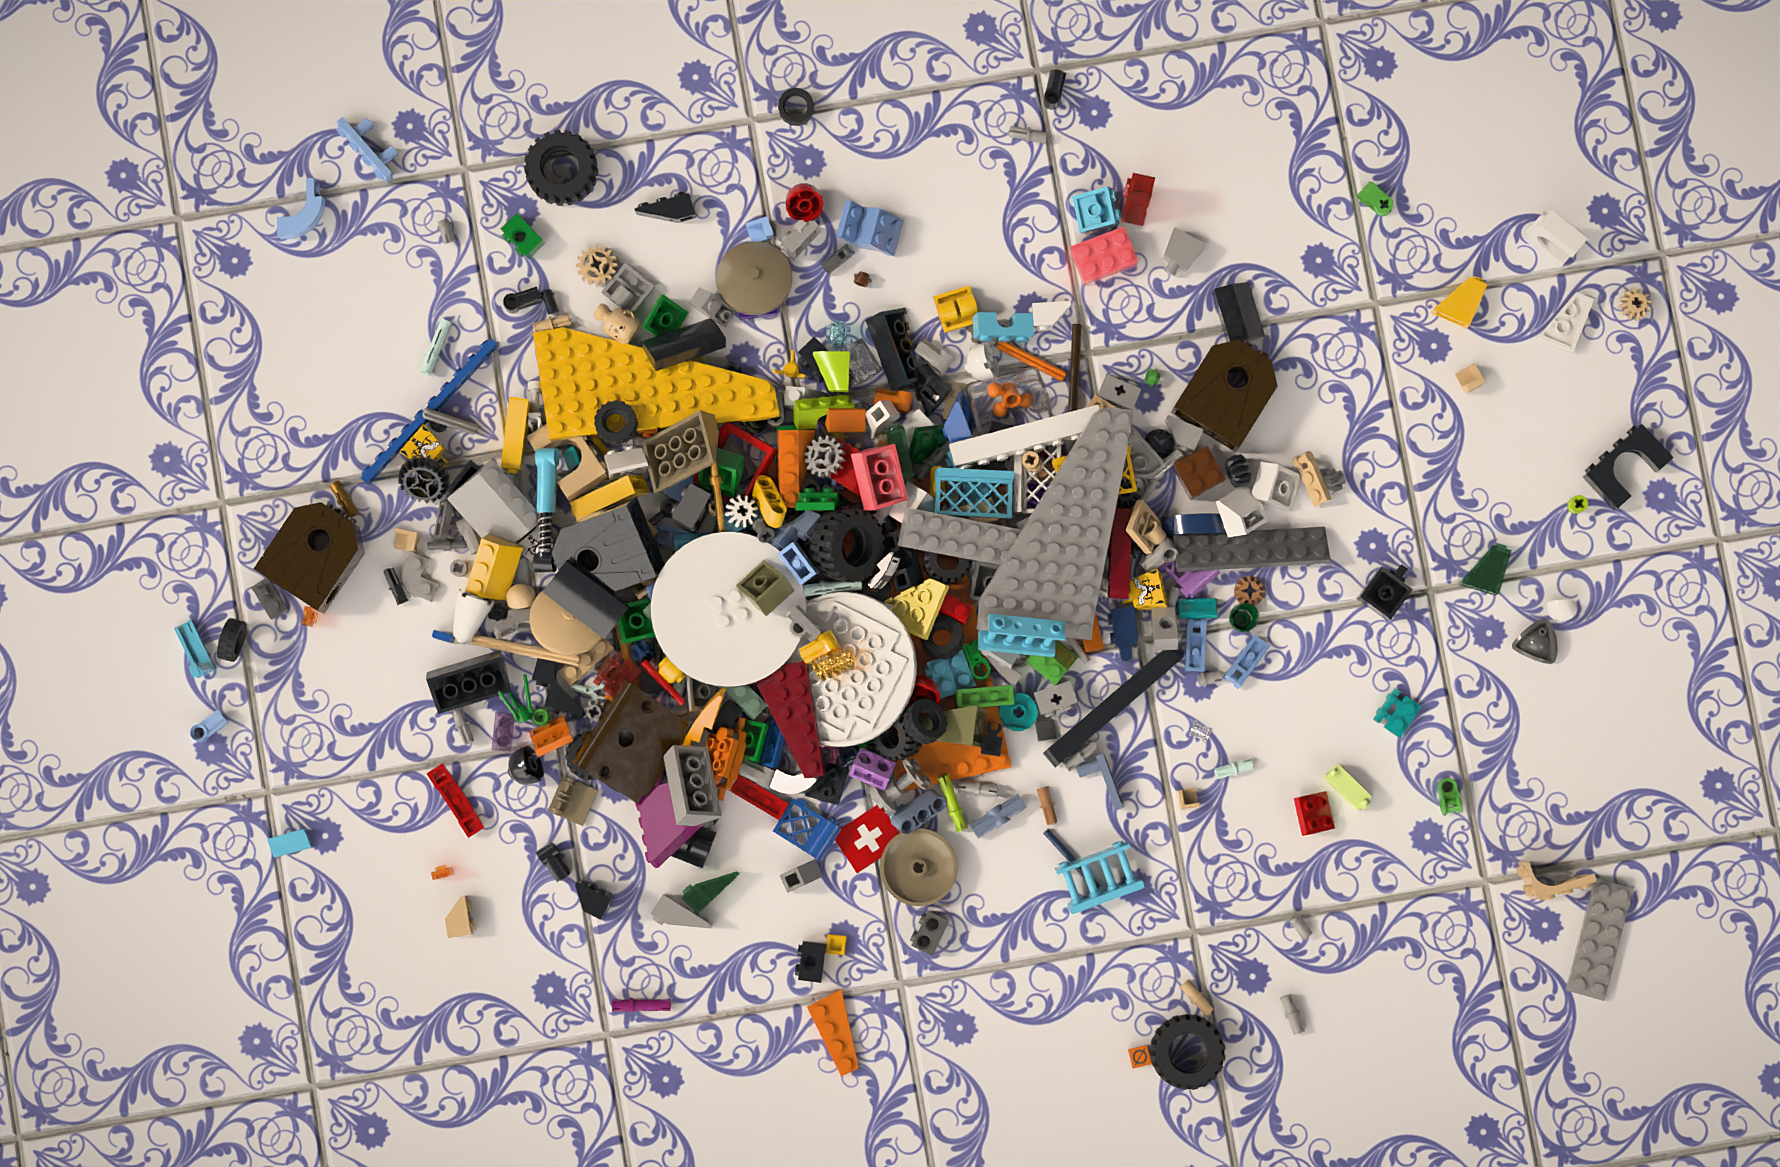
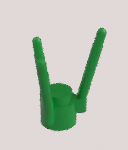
(520, 713)

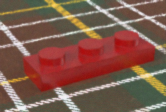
(759, 797)

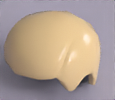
(520, 596)

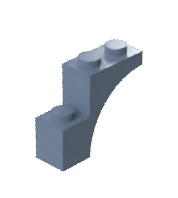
(801, 527)

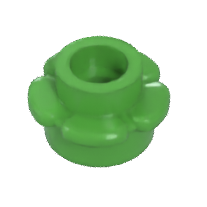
(1152, 377)
(546, 716)

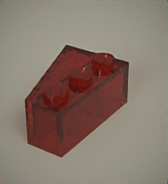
(1138, 195)

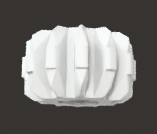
(738, 516)

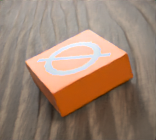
(1139, 1056)

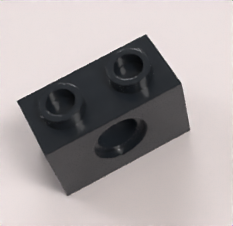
(814, 973)

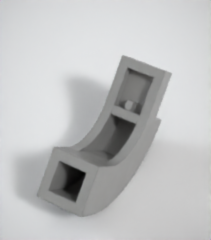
(516, 620)

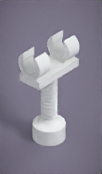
(535, 417)

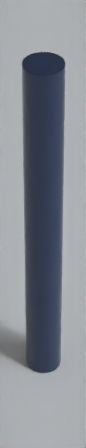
(1064, 851)

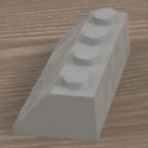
(691, 785)

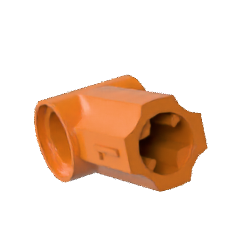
(900, 399)

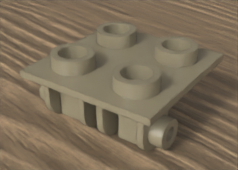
(572, 800)

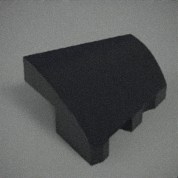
(930, 389)

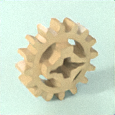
(589, 268)

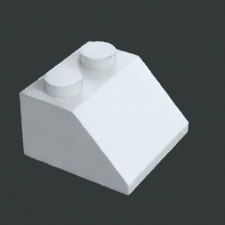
(625, 462)
(1275, 486)

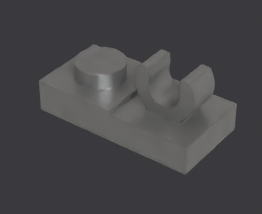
(444, 516)
(269, 598)

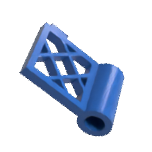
(821, 837)

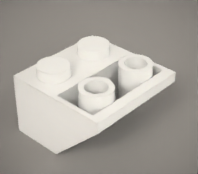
(1240, 512)

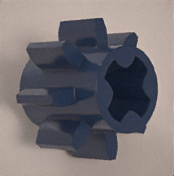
(642, 651)

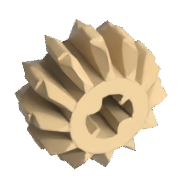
(1638, 298)

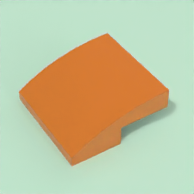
(551, 736)

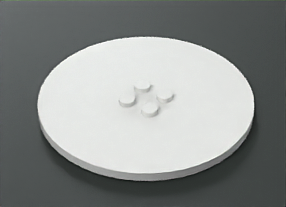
(709, 622)
(876, 692)

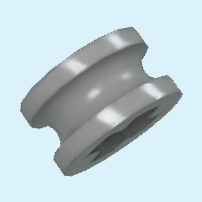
(460, 562)

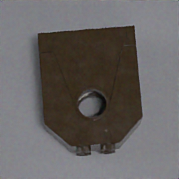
(1218, 407)
(303, 570)

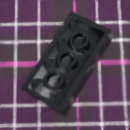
(684, 344)
(585, 599)

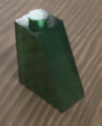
(896, 435)
(1488, 571)

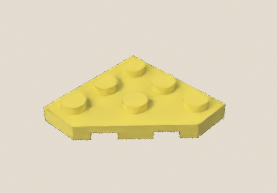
(919, 606)

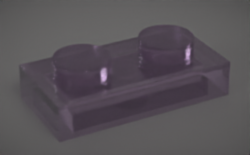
(503, 732)

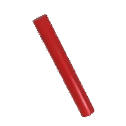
(666, 686)

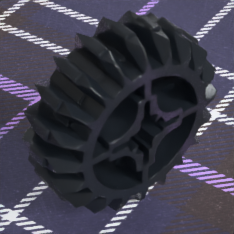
(426, 473)

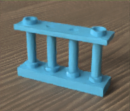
(1021, 635)
(1113, 889)

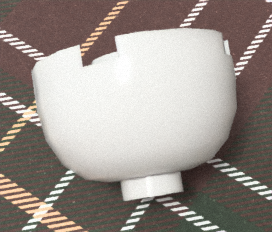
(981, 363)

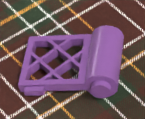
(1192, 581)

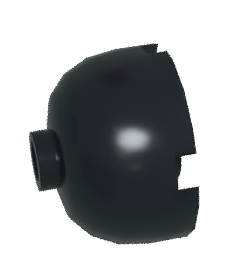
(524, 766)

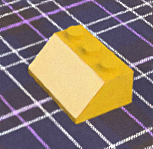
(494, 568)

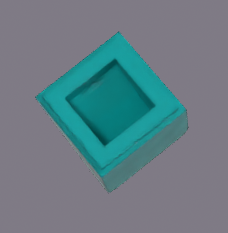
(571, 458)

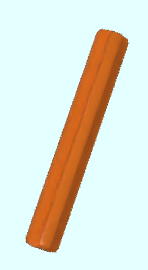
(1032, 360)

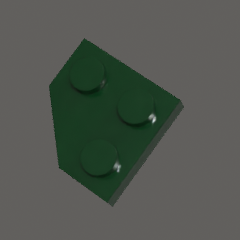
(925, 442)

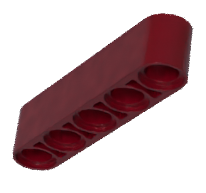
(1119, 555)

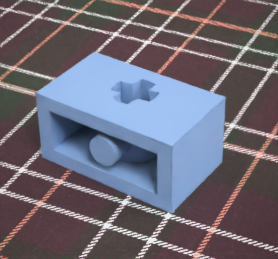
(798, 563)

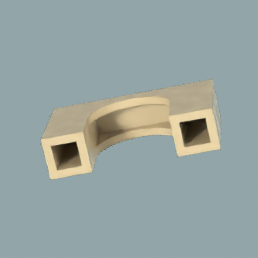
(588, 473)

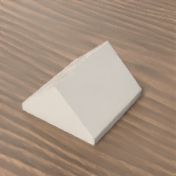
(917, 500)

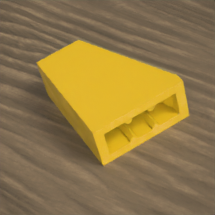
(1462, 302)

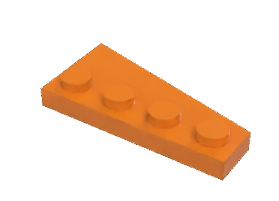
(833, 1025)

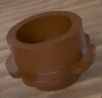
(862, 279)

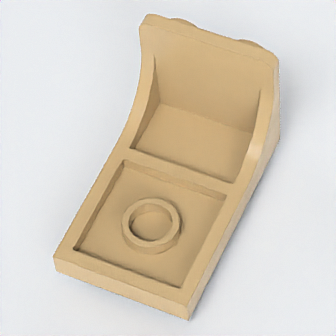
(1537, 890)

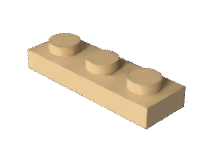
(588, 660)

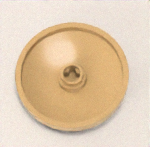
(559, 629)

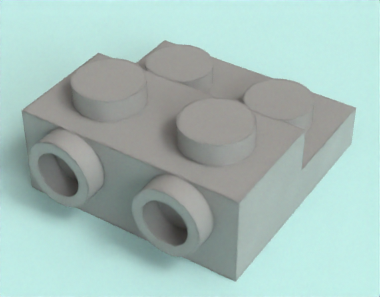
(795, 243)

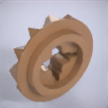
(1243, 584)

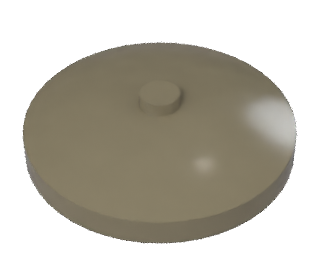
(754, 278)
(918, 867)

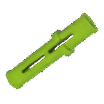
(955, 810)

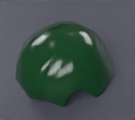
(1243, 617)

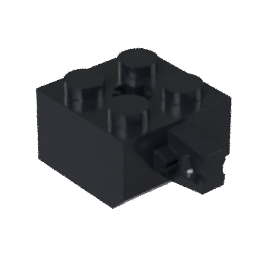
(1394, 584)

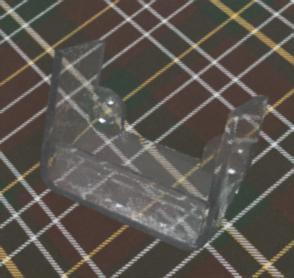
(1026, 381)

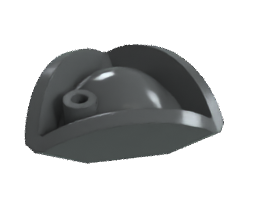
(1538, 642)

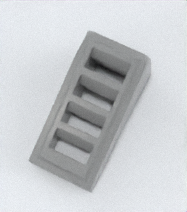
(1010, 675)

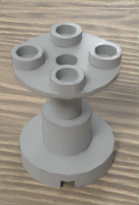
(894, 788)

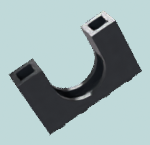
(1602, 476)

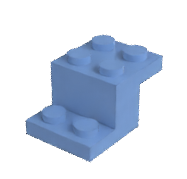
(869, 228)

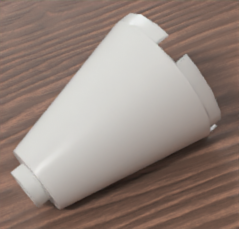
(469, 615)

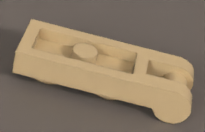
(1312, 478)

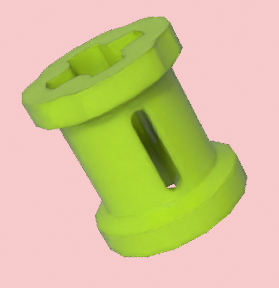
(1582, 506)

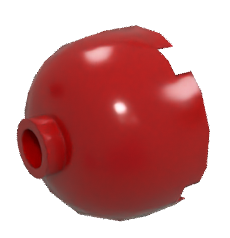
(804, 202)
(925, 689)

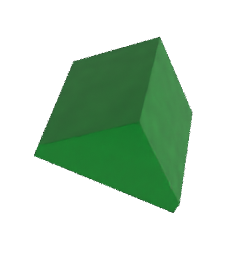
(664, 317)
(635, 624)
(755, 740)

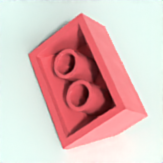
(879, 477)

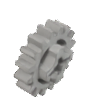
(832, 458)

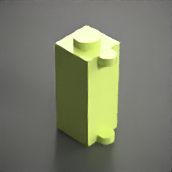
(1347, 787)

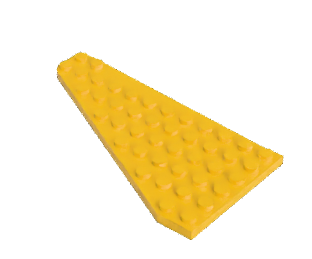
(588, 371)

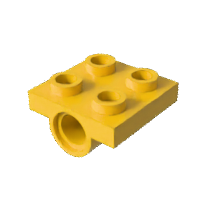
(956, 308)

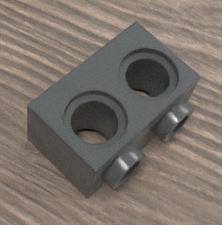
(933, 934)

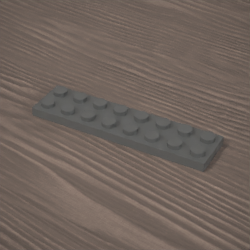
(1252, 550)

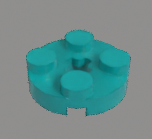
(1026, 720)

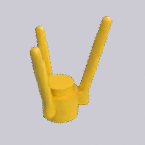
(790, 369)

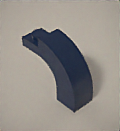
(1193, 524)

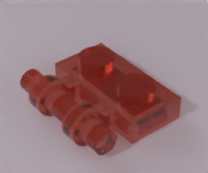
(625, 672)

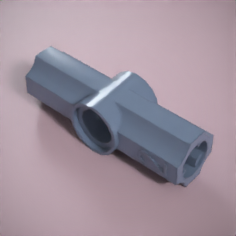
(998, 816)

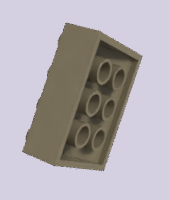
(681, 450)

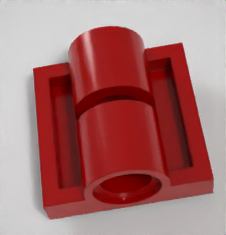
(1314, 813)

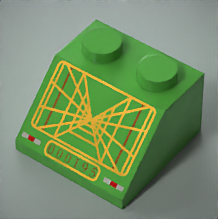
(1053, 667)

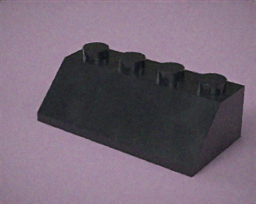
(468, 681)

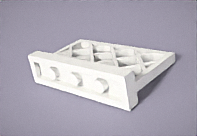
(1021, 482)

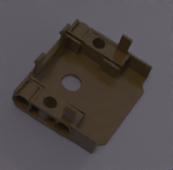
(639, 766)

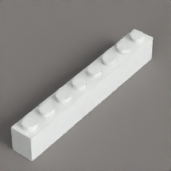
(1020, 439)

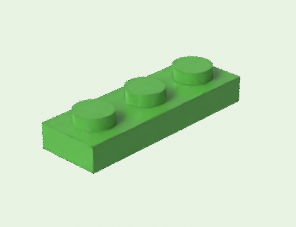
(985, 696)

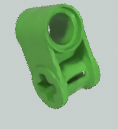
(1373, 197)
(1449, 798)

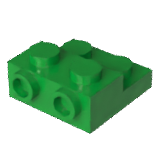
(818, 500)

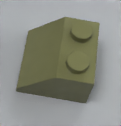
(765, 587)

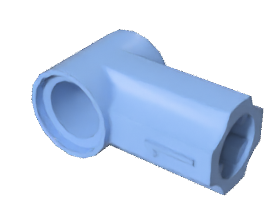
(210, 726)

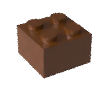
(1198, 473)

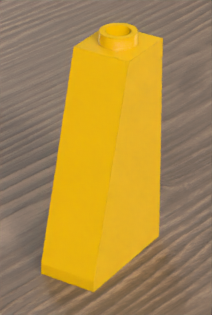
(515, 434)
(609, 495)

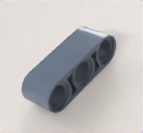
(918, 811)

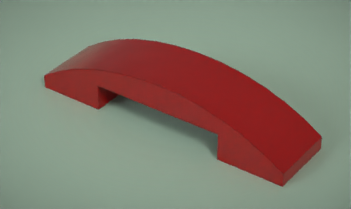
(456, 800)

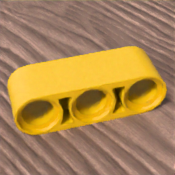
(769, 501)

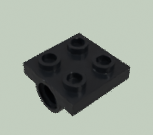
(832, 788)
(696, 848)

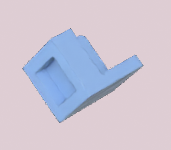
(760, 230)

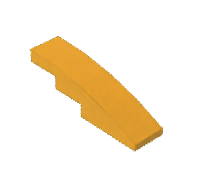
(706, 718)

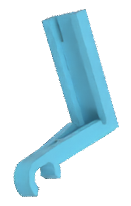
(195, 650)

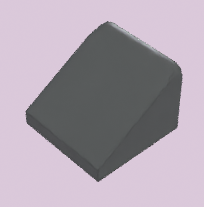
(1045, 730)

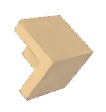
(1470, 378)
(406, 540)
(1187, 798)

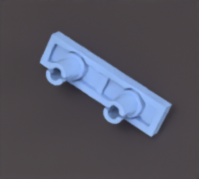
(377, 162)

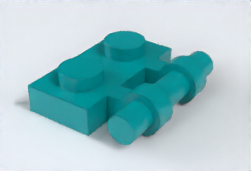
(1401, 717)

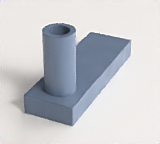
(1102, 765)

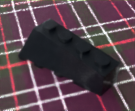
(894, 347)

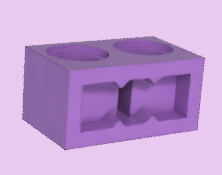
(872, 769)

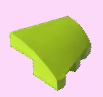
(834, 369)

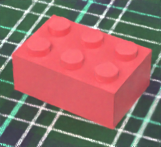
(1104, 256)

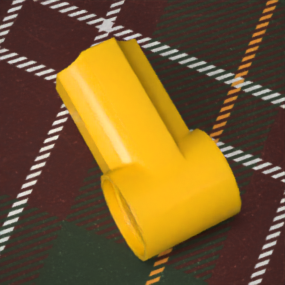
(825, 644)

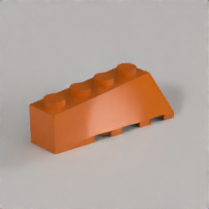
(791, 464)

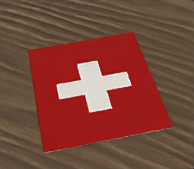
(866, 838)

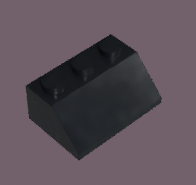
(1238, 312)

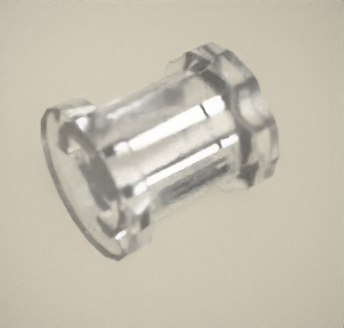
(1200, 731)

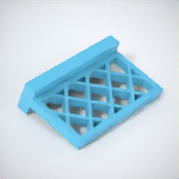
(974, 476)

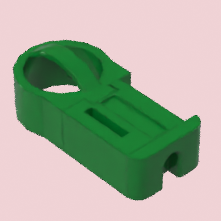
(975, 658)

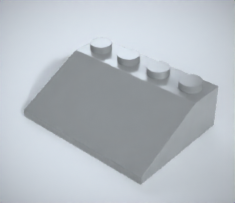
(494, 505)

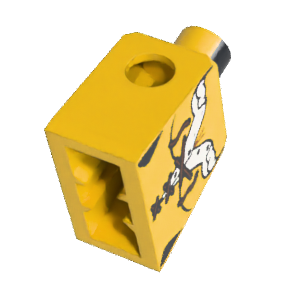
(424, 443)
(1147, 591)

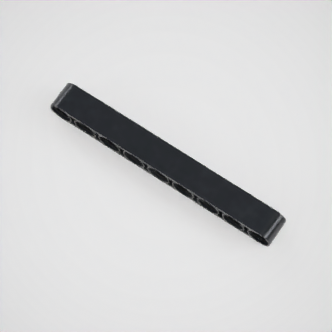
(1112, 706)

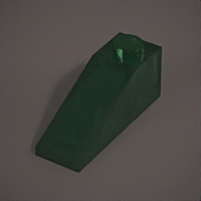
(705, 892)

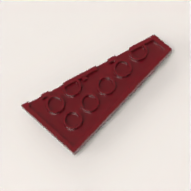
(792, 707)

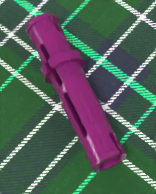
(641, 1005)

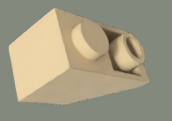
(459, 919)

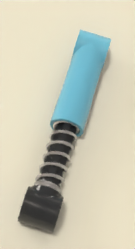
(547, 462)

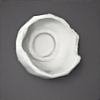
(1562, 609)

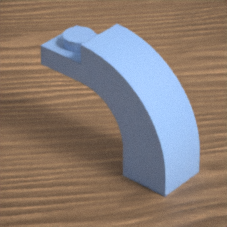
(303, 222)

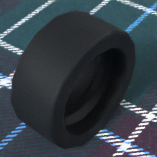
(792, 120)

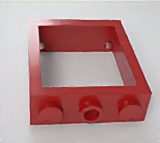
(770, 451)

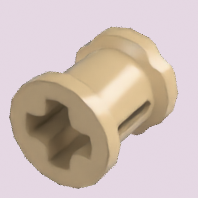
(1037, 461)

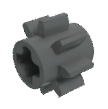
(1334, 480)

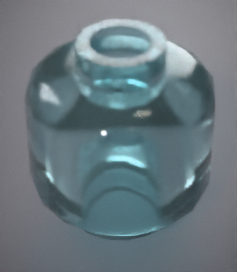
(838, 333)

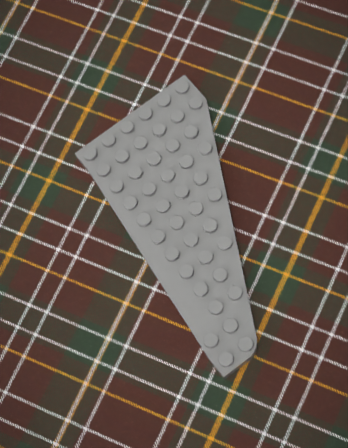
(1064, 545)

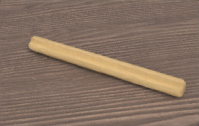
(524, 649)

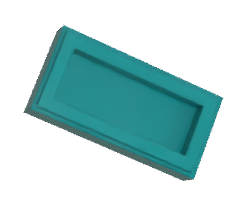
(1197, 608)

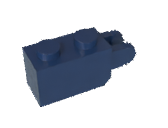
(1124, 630)

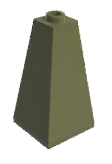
(964, 726)

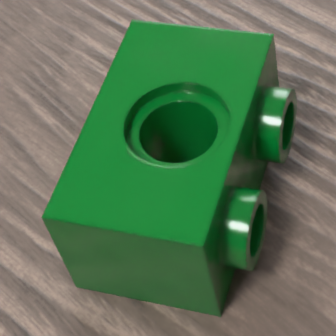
(516, 226)

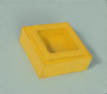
(836, 944)

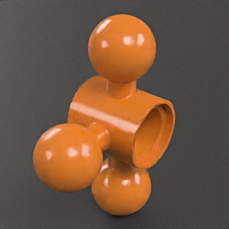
(1010, 397)

